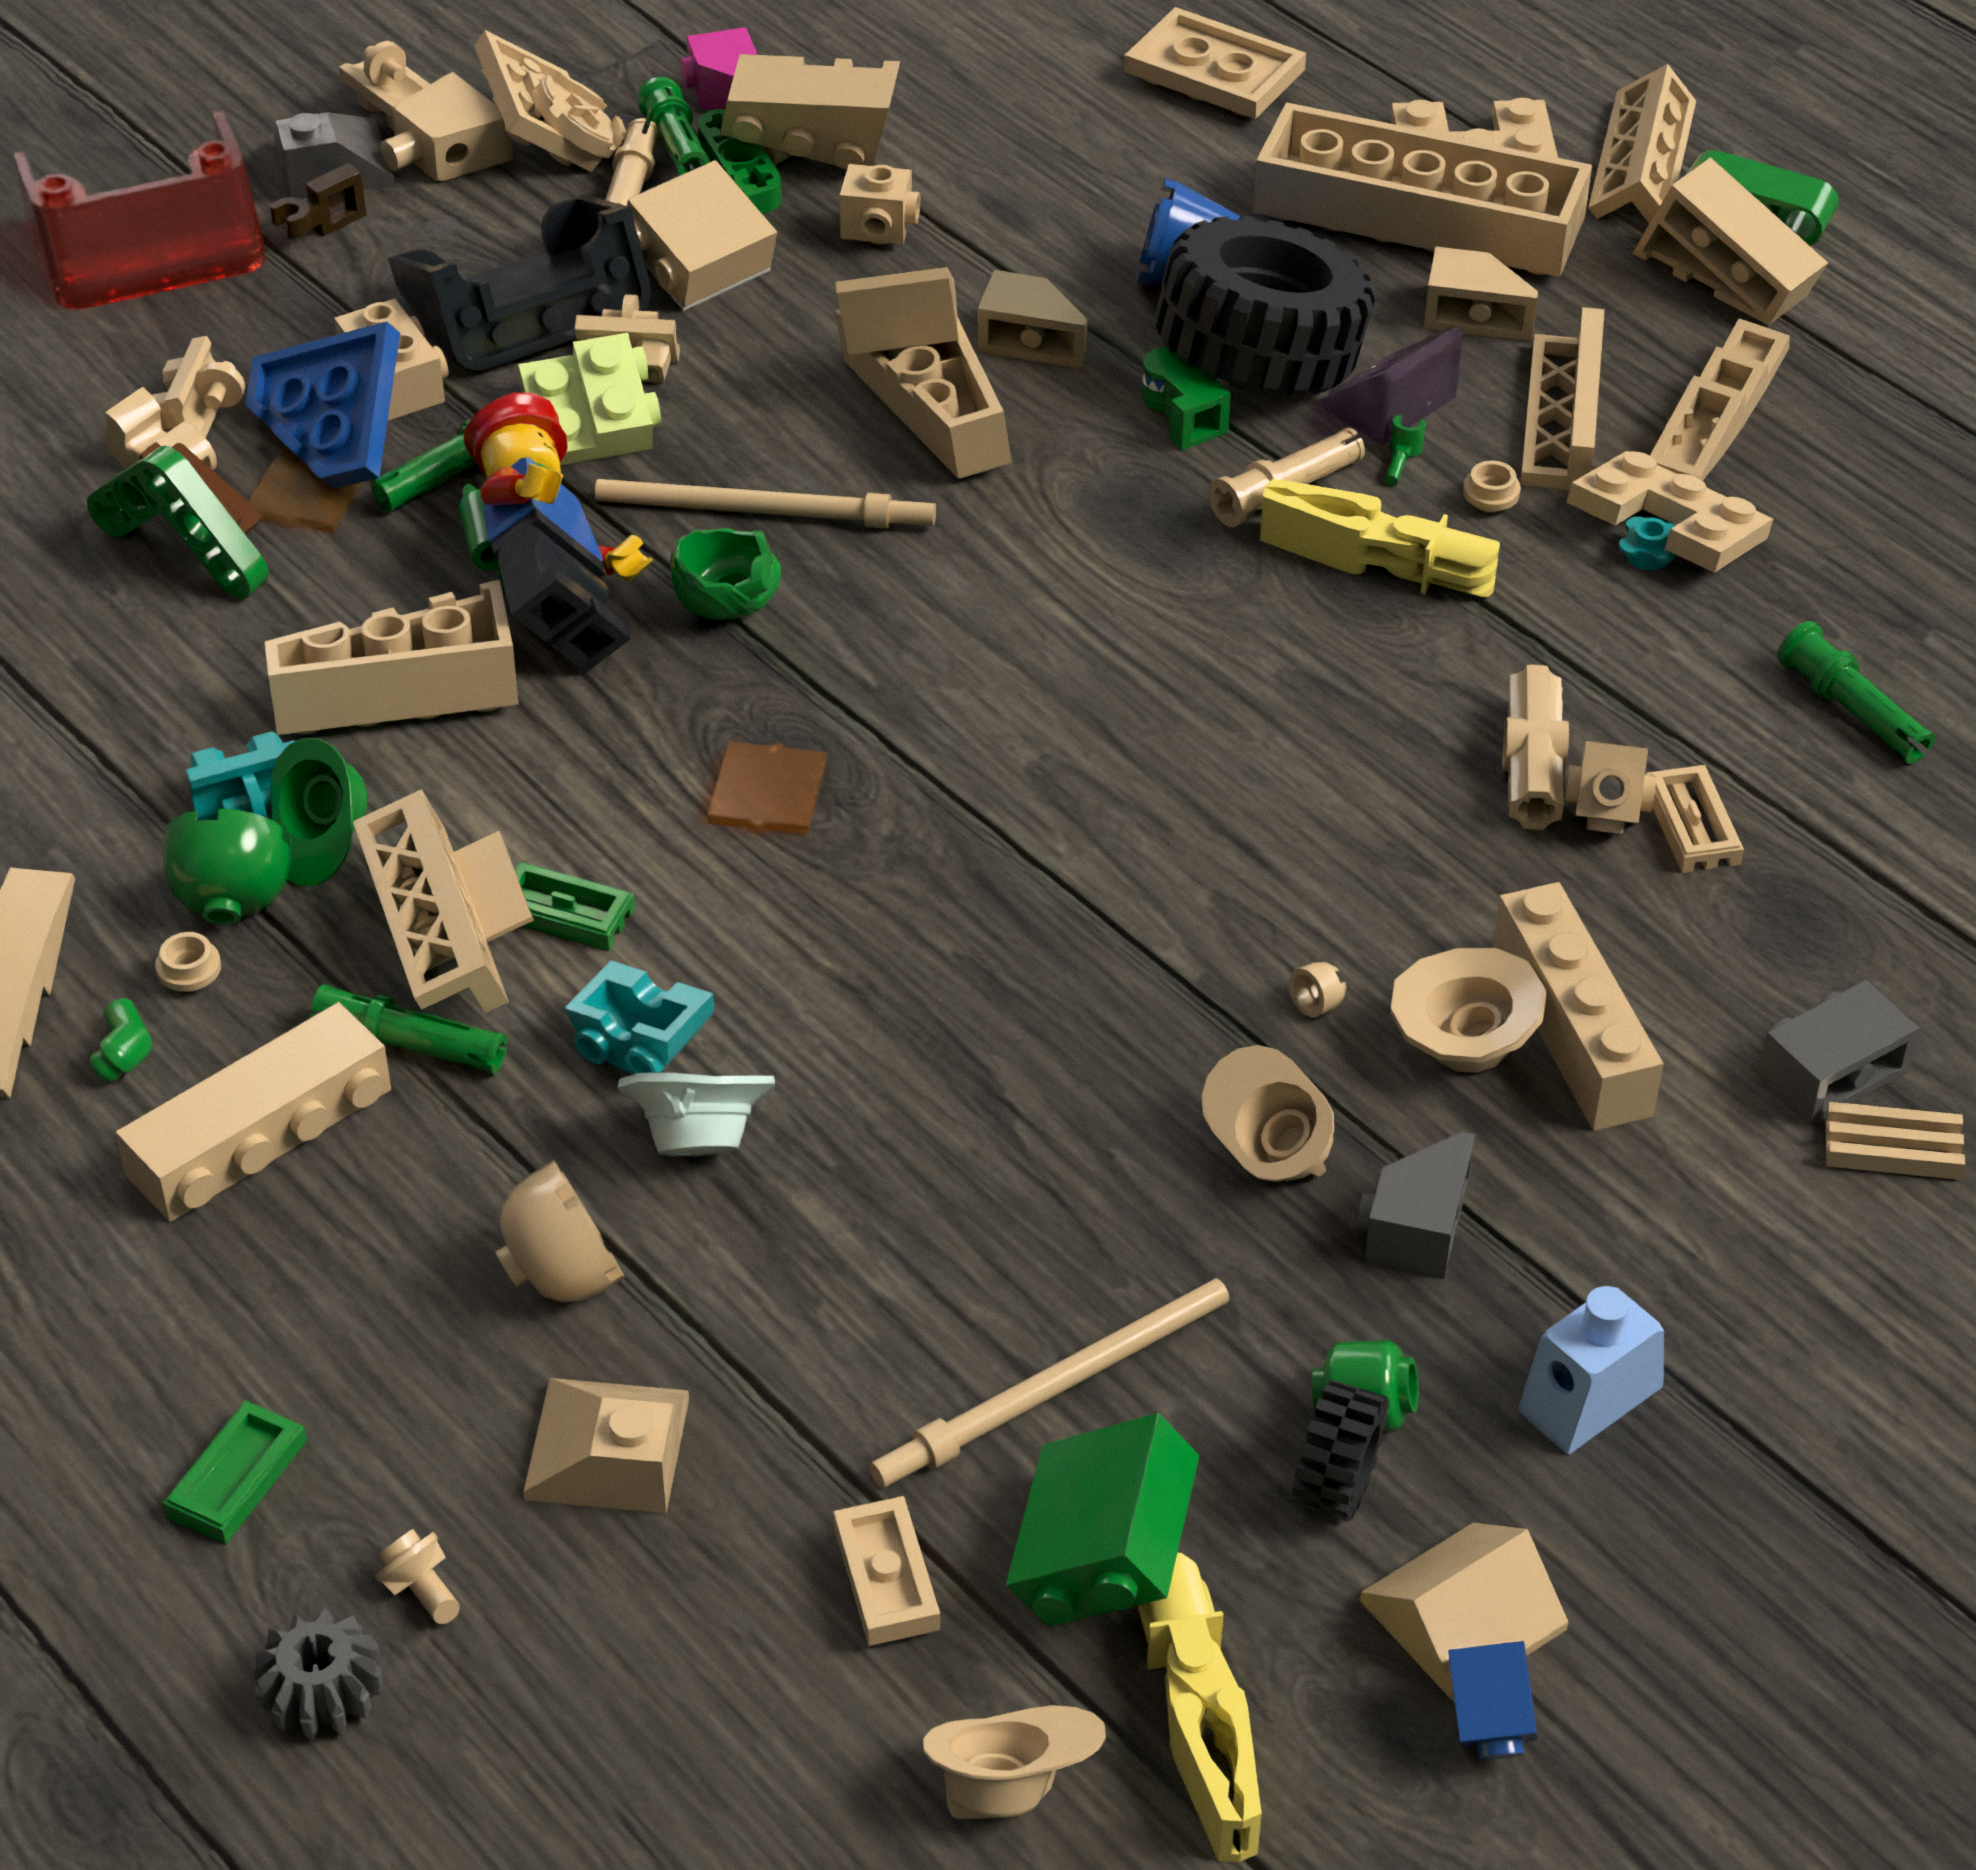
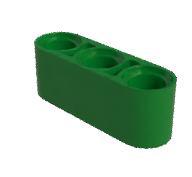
(1795, 198)

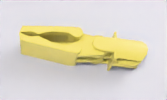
(1351, 531)
(1200, 1694)

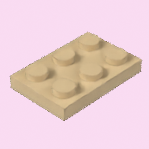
(1214, 62)

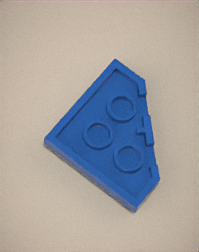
(330, 400)

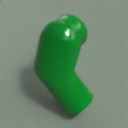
(125, 1045)

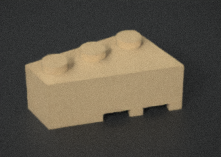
(1732, 243)

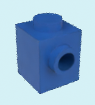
(1493, 1699)

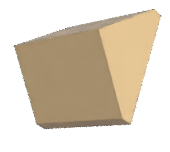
(898, 310)
(1468, 1593)

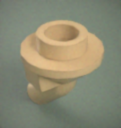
(411, 1564)

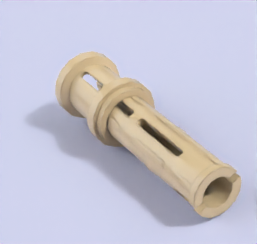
(1239, 496)

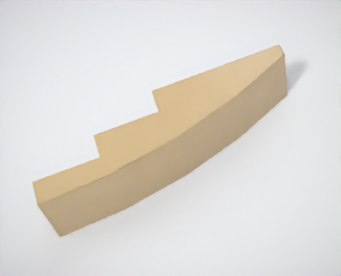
(1720, 400)
(31, 934)

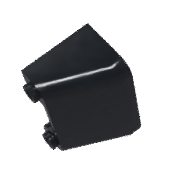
(532, 302)

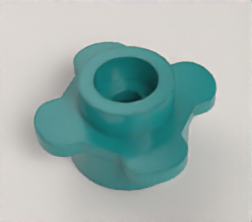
(1646, 543)

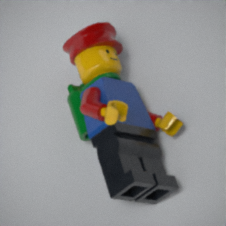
(538, 531)

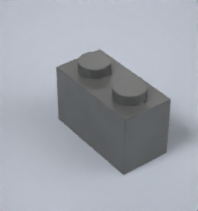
(1837, 1051)

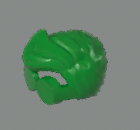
(724, 572)

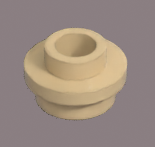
(1492, 486)
(187, 962)

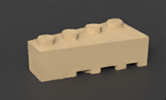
(940, 398)
(395, 666)

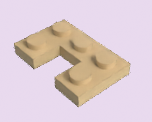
(512, 78)
(1517, 124)
(1708, 525)

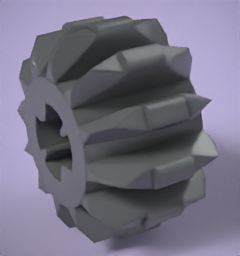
(318, 1674)

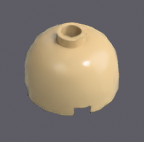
(554, 1240)

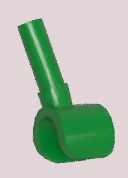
(1403, 444)

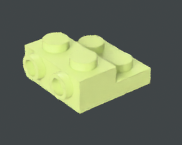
(597, 397)

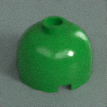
(226, 864)

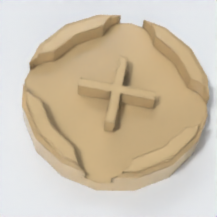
(579, 115)

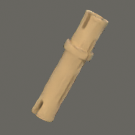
(633, 162)

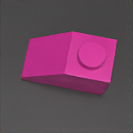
(713, 63)

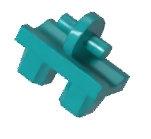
(234, 781)

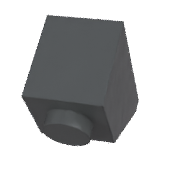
(1418, 1207)

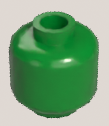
(1375, 1368)

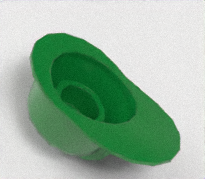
(316, 804)

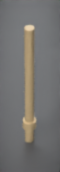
(875, 510)
(942, 1440)

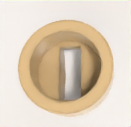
(1305, 994)

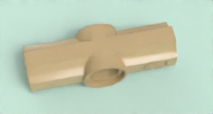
(1535, 747)

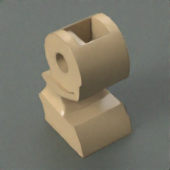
(137, 425)

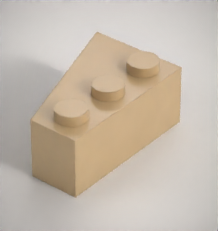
(810, 109)

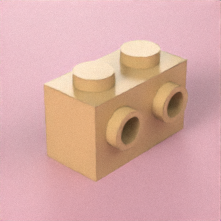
(418, 364)

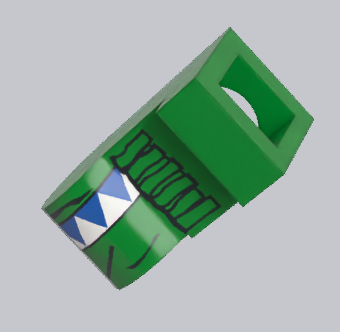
(1184, 398)

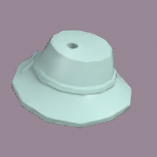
(695, 1111)

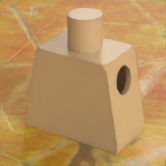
(447, 131)

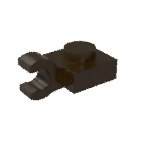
(329, 205)

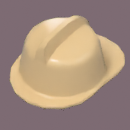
(1268, 1114)
(1010, 1759)

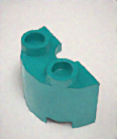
(634, 1021)

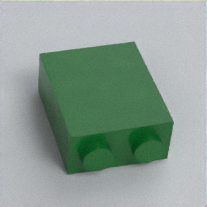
(1103, 1520)

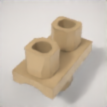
(382, 79)
(644, 330)
(197, 388)

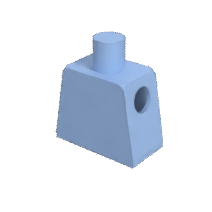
(1593, 1368)

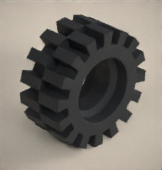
(1340, 1450)

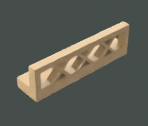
(1643, 144)
(1582, 402)
(449, 899)

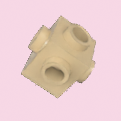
(877, 204)
(1610, 761)

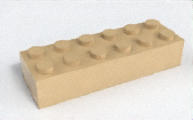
(1421, 188)

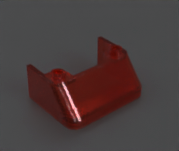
(147, 233)

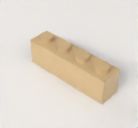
(1586, 1014)
(253, 1111)

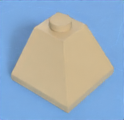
(607, 1445)

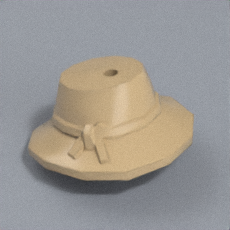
(1468, 1006)

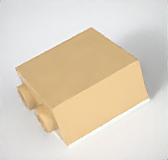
(701, 235)

